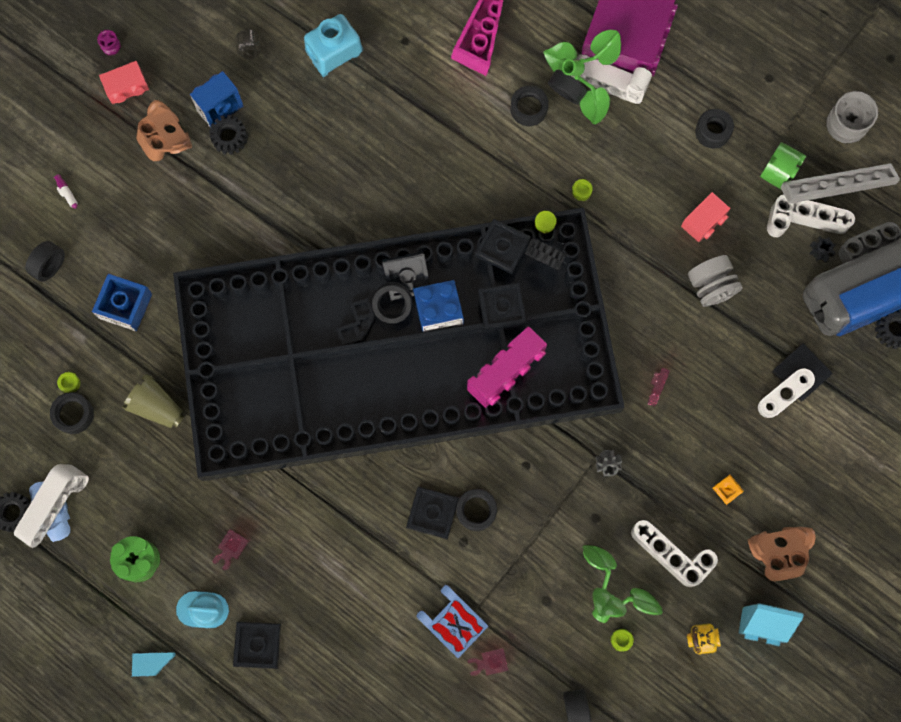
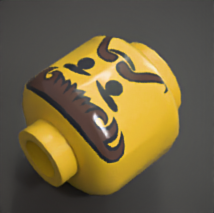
(704, 639)

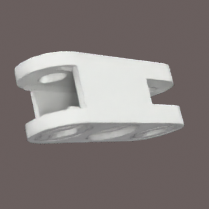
(794, 385)

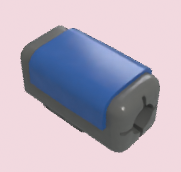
(860, 288)

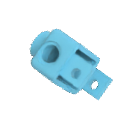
(330, 52)

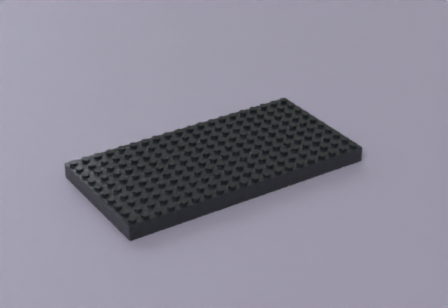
(283, 392)

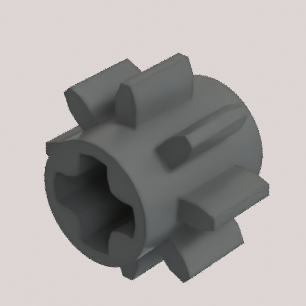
(608, 463)

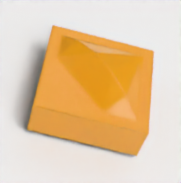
(728, 489)

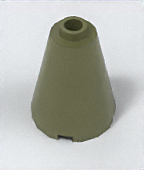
(153, 403)

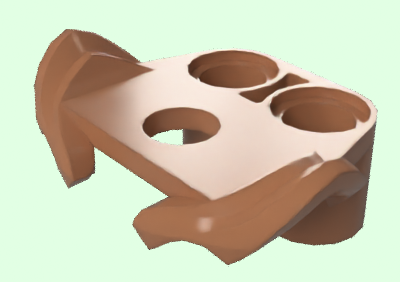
(157, 118)
(798, 541)

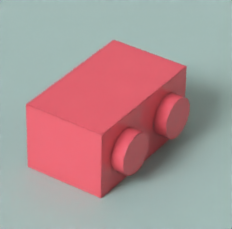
(124, 82)
(706, 217)

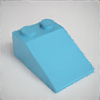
(768, 623)

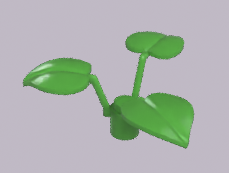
(563, 57)
(607, 604)

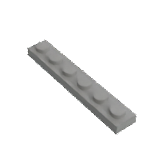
(839, 183)

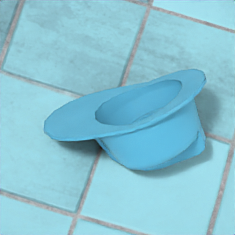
(202, 609)

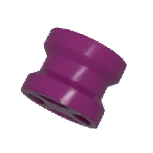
(107, 37)

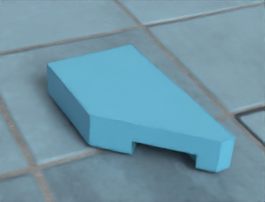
(149, 663)

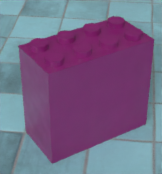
(641, 27)

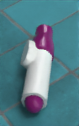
(65, 191)

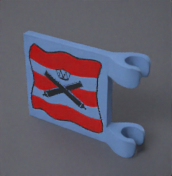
(455, 625)

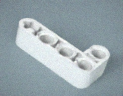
(617, 81)
(836, 221)
(48, 502)
(671, 550)

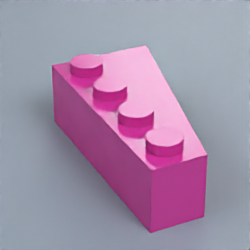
(478, 37)
(507, 367)

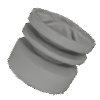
(859, 110)
(714, 278)

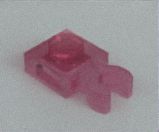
(658, 381)
(232, 546)
(492, 662)

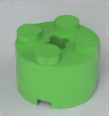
(782, 165)
(125, 551)

